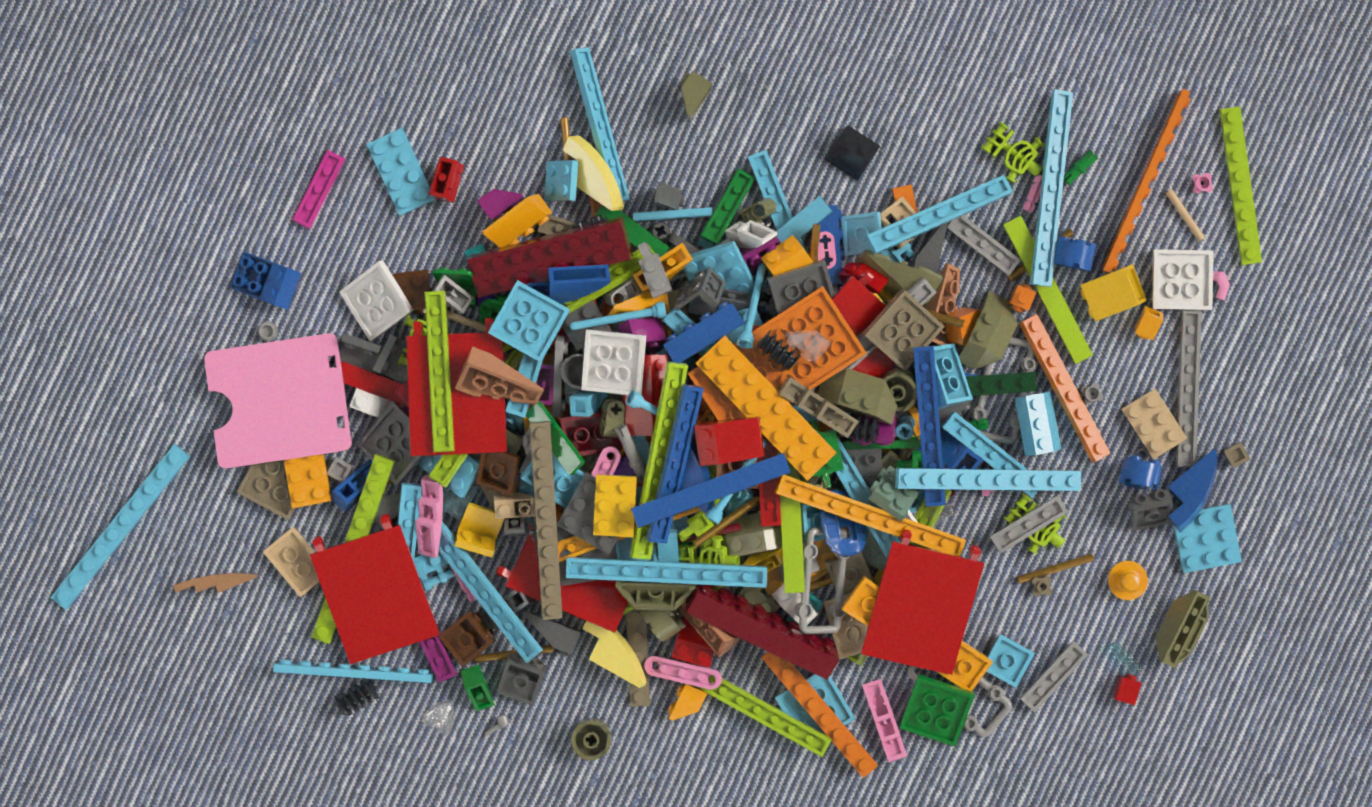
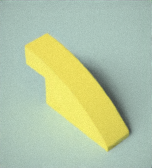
(594, 174)
(616, 655)

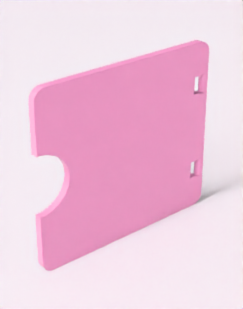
(280, 400)

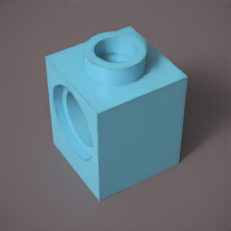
(583, 403)

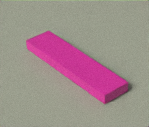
(319, 189)

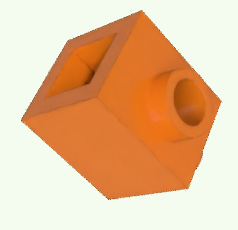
(1021, 298)

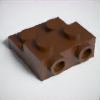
(414, 286)
(499, 472)
(467, 637)

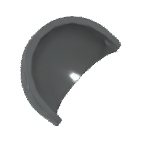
(572, 370)

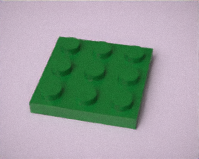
(936, 710)

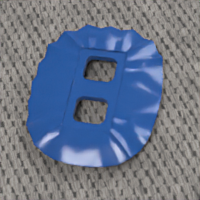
(831, 530)

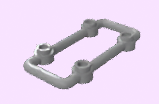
(1027, 364)
(804, 609)
(994, 692)

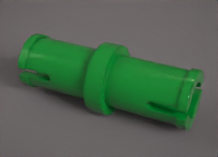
(1080, 167)

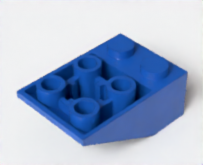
(265, 280)
(956, 454)

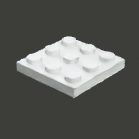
(1182, 279)
(376, 300)
(613, 362)

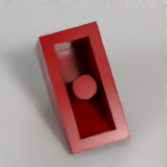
(856, 269)

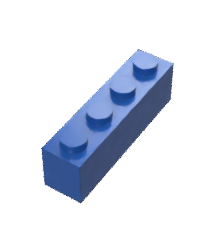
(831, 225)
(704, 333)

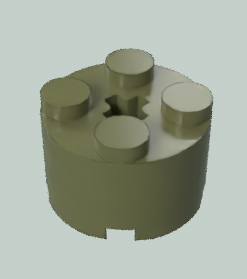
(906, 381)
(663, 622)
(593, 750)

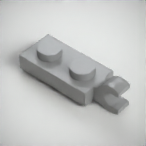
(654, 272)

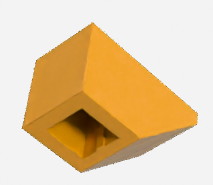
(688, 701)

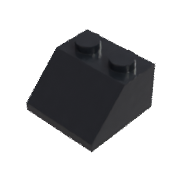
(852, 153)

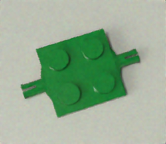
(835, 463)

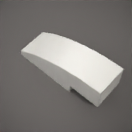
(749, 234)

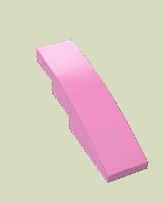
(430, 519)
(884, 720)

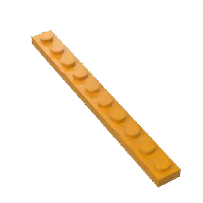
(868, 515)

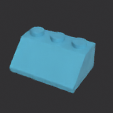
(950, 377)
(1038, 423)

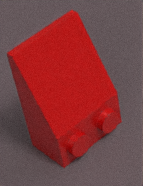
(729, 440)
(692, 647)

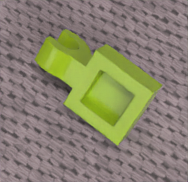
(697, 525)

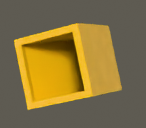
(1113, 293)

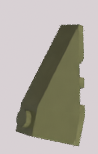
(898, 273)

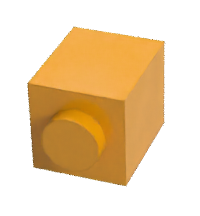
(1148, 323)

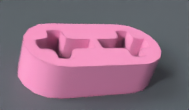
(831, 249)

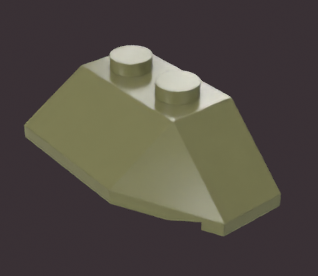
(990, 333)
(860, 395)
(752, 537)
(654, 594)
(1182, 627)

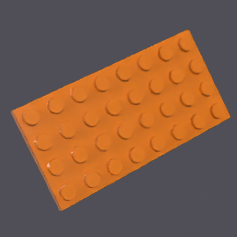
(809, 314)

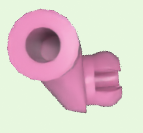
(1223, 283)

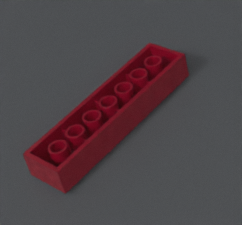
(529, 260)
(763, 629)

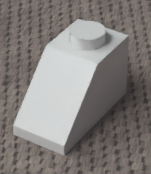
(369, 403)
(789, 601)

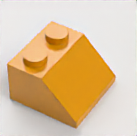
(786, 257)

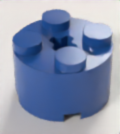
(1074, 253)
(1140, 473)

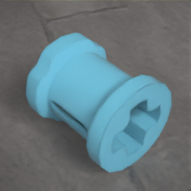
(905, 427)

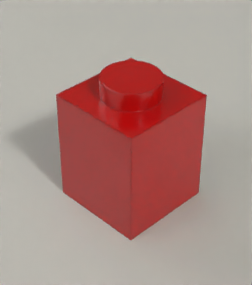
(1127, 689)

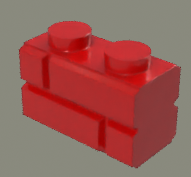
(446, 179)

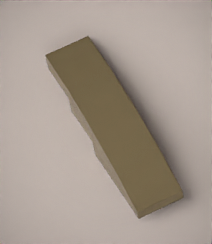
(818, 406)

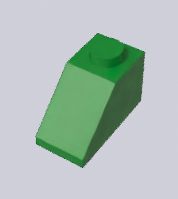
(477, 687)

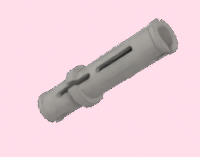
(635, 460)

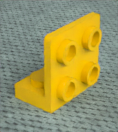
(478, 530)

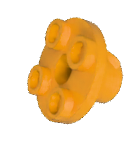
(1127, 580)

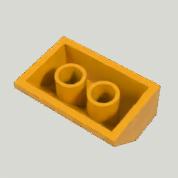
(518, 221)

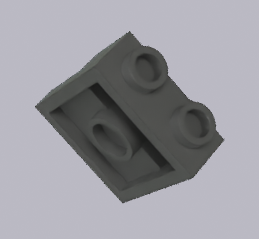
(585, 312)
(1150, 509)
(521, 679)

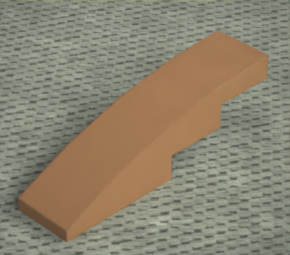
(221, 580)

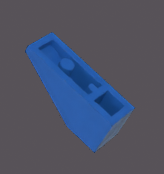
(350, 490)

